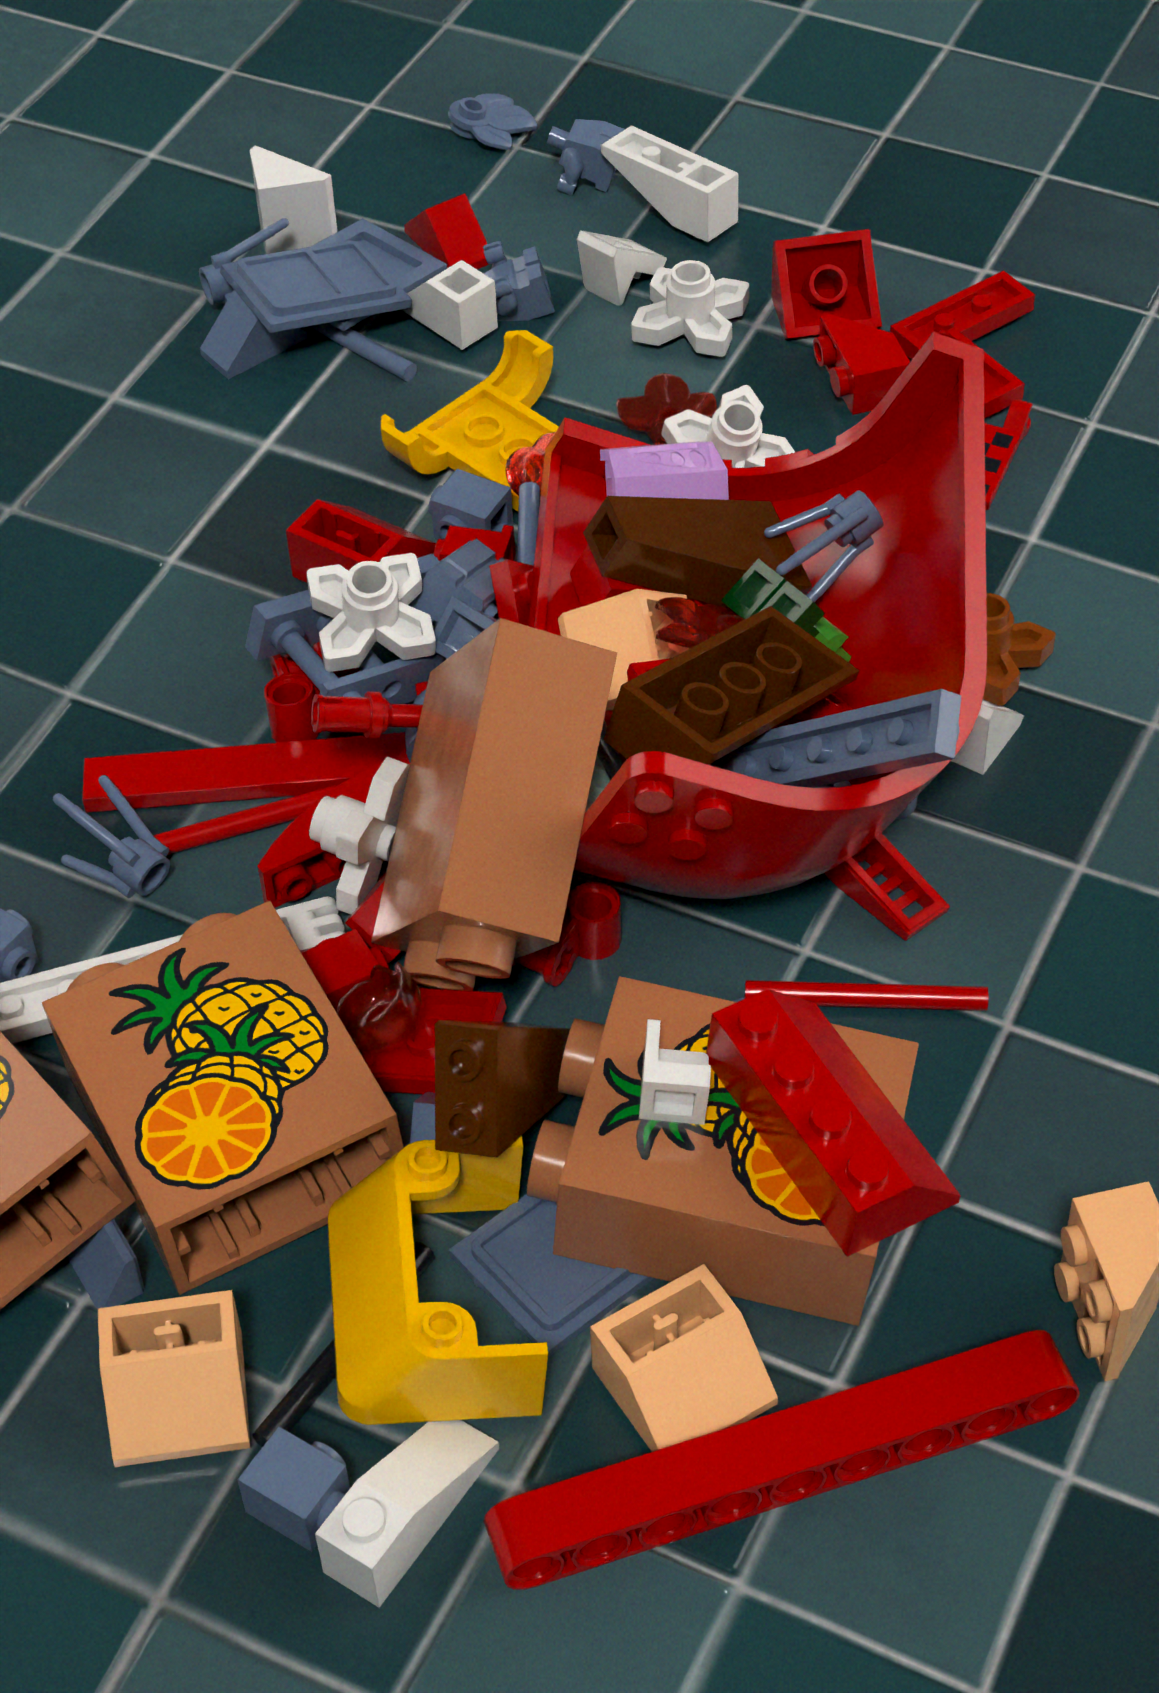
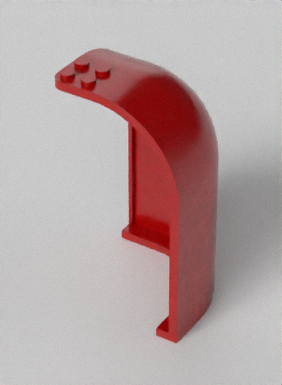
(904, 602)

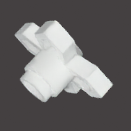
(691, 305)
(732, 429)
(369, 607)
(361, 831)

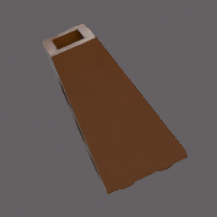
(687, 544)
(493, 1082)

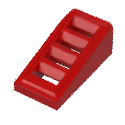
(900, 874)

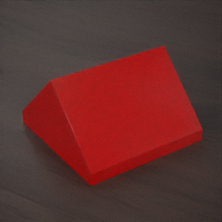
(822, 278)

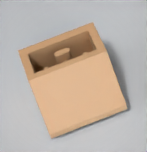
(625, 626)
(1111, 1271)
(682, 1362)
(173, 1378)

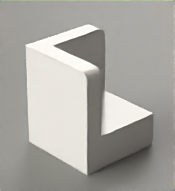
(673, 1082)

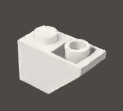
(456, 304)

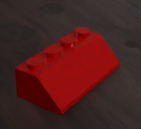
(825, 1119)

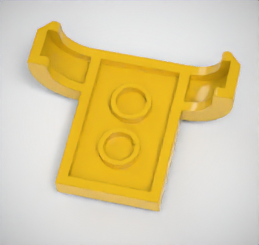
(486, 421)

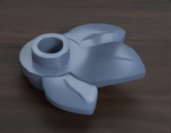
(490, 119)

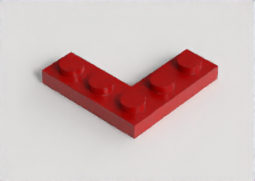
(968, 317)

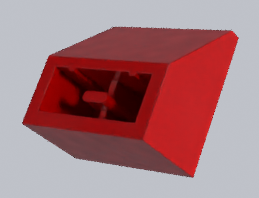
(346, 536)

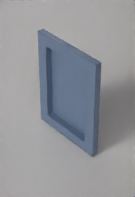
(400, 259)
(314, 285)
(540, 1291)

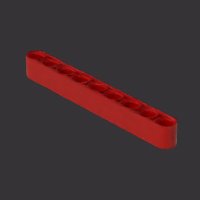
(778, 1459)

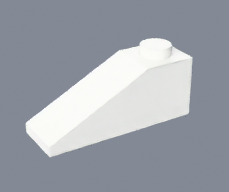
(679, 184)
(401, 1506)

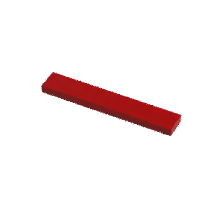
(235, 771)

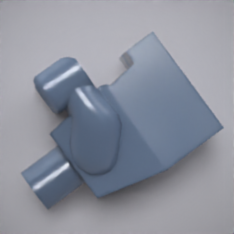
(583, 155)
(519, 284)

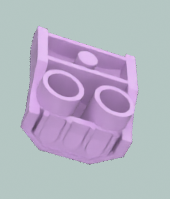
(666, 471)

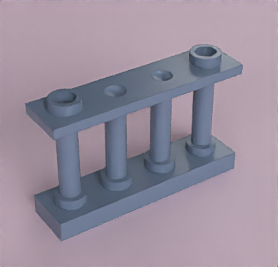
(292, 626)

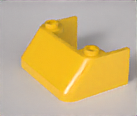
(408, 1356)

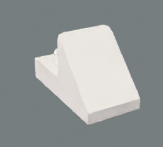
(612, 263)

